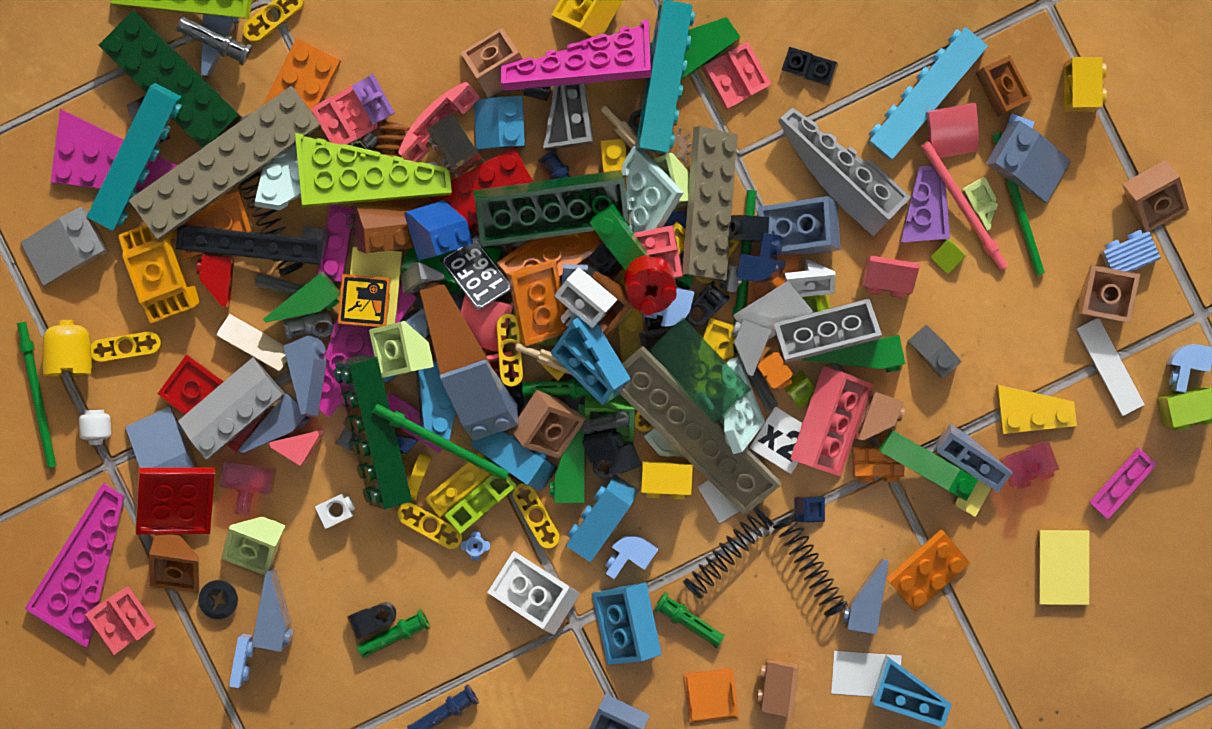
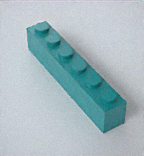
(664, 85)
(134, 156)

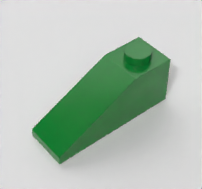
(311, 298)

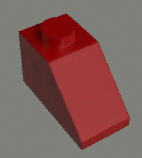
(217, 276)

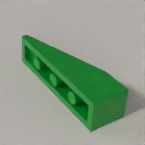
(617, 236)
(874, 354)
(928, 465)
(570, 475)

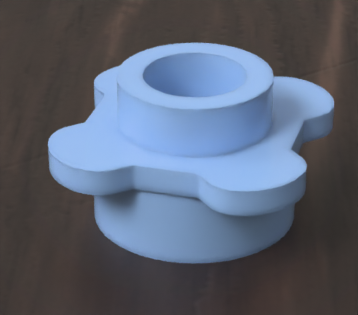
(475, 539)

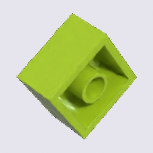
(1186, 408)

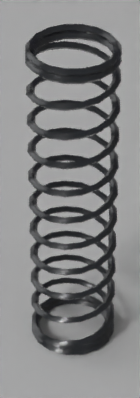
(282, 271)
(693, 587)
(839, 605)

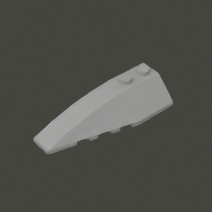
(853, 183)

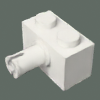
(584, 298)

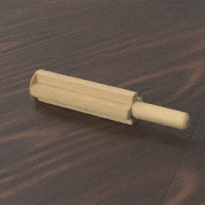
(624, 130)
(543, 356)

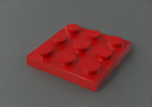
(174, 500)

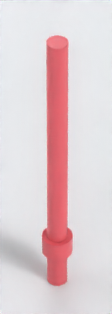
(989, 245)

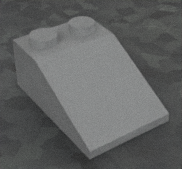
(64, 245)

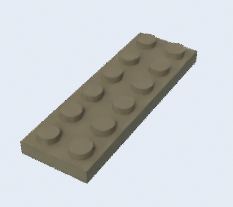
(709, 203)

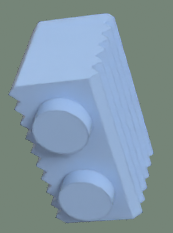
(1131, 254)

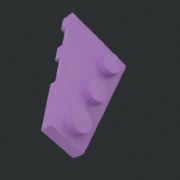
(927, 209)

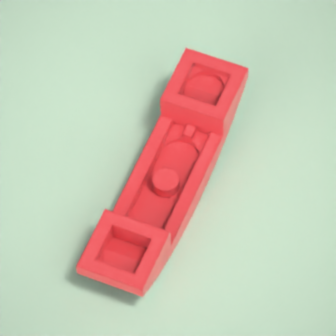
(456, 99)

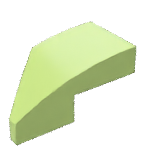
(982, 200)

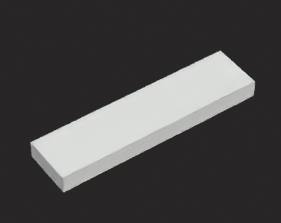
(1110, 366)

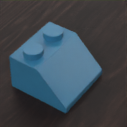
(499, 123)

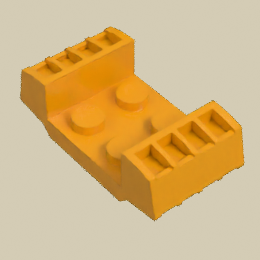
(156, 274)

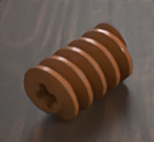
(391, 139)

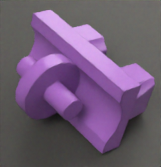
(373, 99)

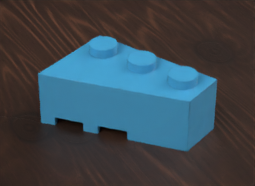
(591, 360)
(435, 405)
(520, 461)
(601, 518)
(908, 695)

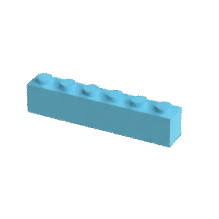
(927, 93)

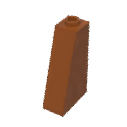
(450, 334)

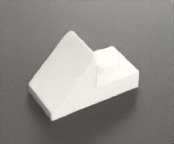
(813, 280)

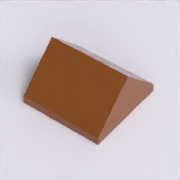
(1003, 85)

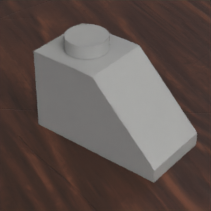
(749, 343)

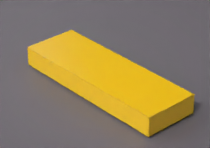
(456, 487)

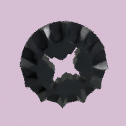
(207, 604)

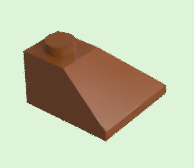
(620, 308)
(173, 564)

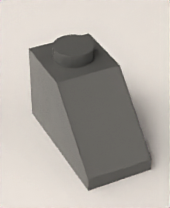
(934, 351)

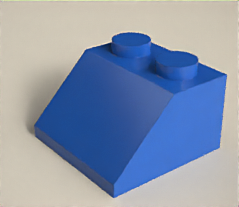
(437, 229)

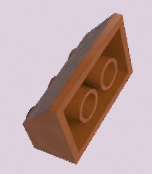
(383, 224)

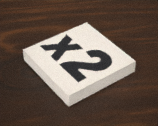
(777, 439)

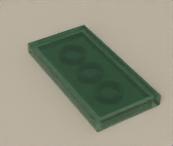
(699, 370)

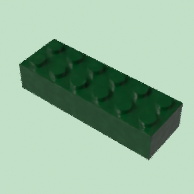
(152, 60)
(547, 207)
(372, 435)

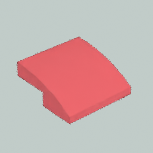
(736, 75)
(343, 118)
(953, 130)
(662, 244)
(484, 321)
(120, 620)

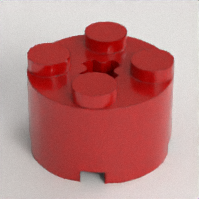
(650, 284)

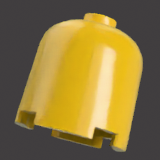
(66, 349)

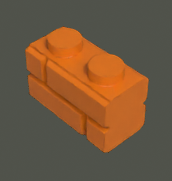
(775, 371)
(872, 463)

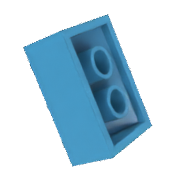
(626, 624)

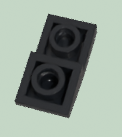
(810, 66)

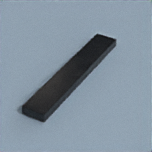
(250, 244)

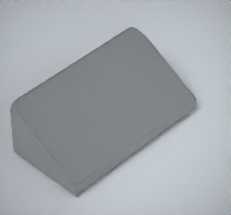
(418, 276)

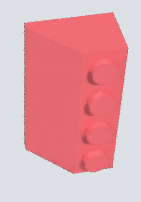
(831, 421)

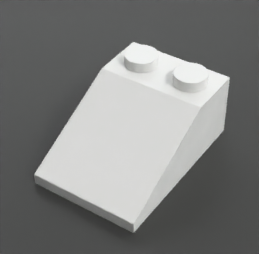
(533, 593)

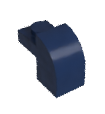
(766, 266)

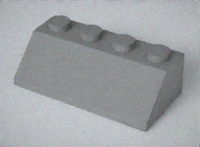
(827, 330)
(230, 408)

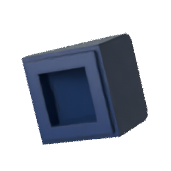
(406, 443)
(810, 509)

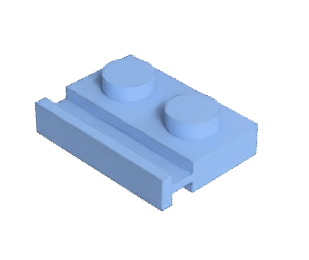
(240, 670)

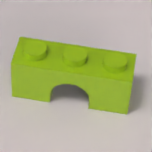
(480, 501)

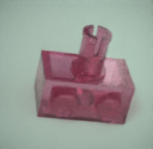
(1030, 464)
(247, 480)

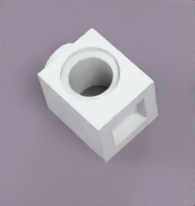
(327, 517)

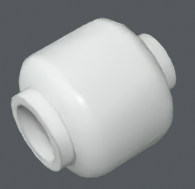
(94, 426)

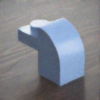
(677, 310)
(1187, 358)
(632, 548)

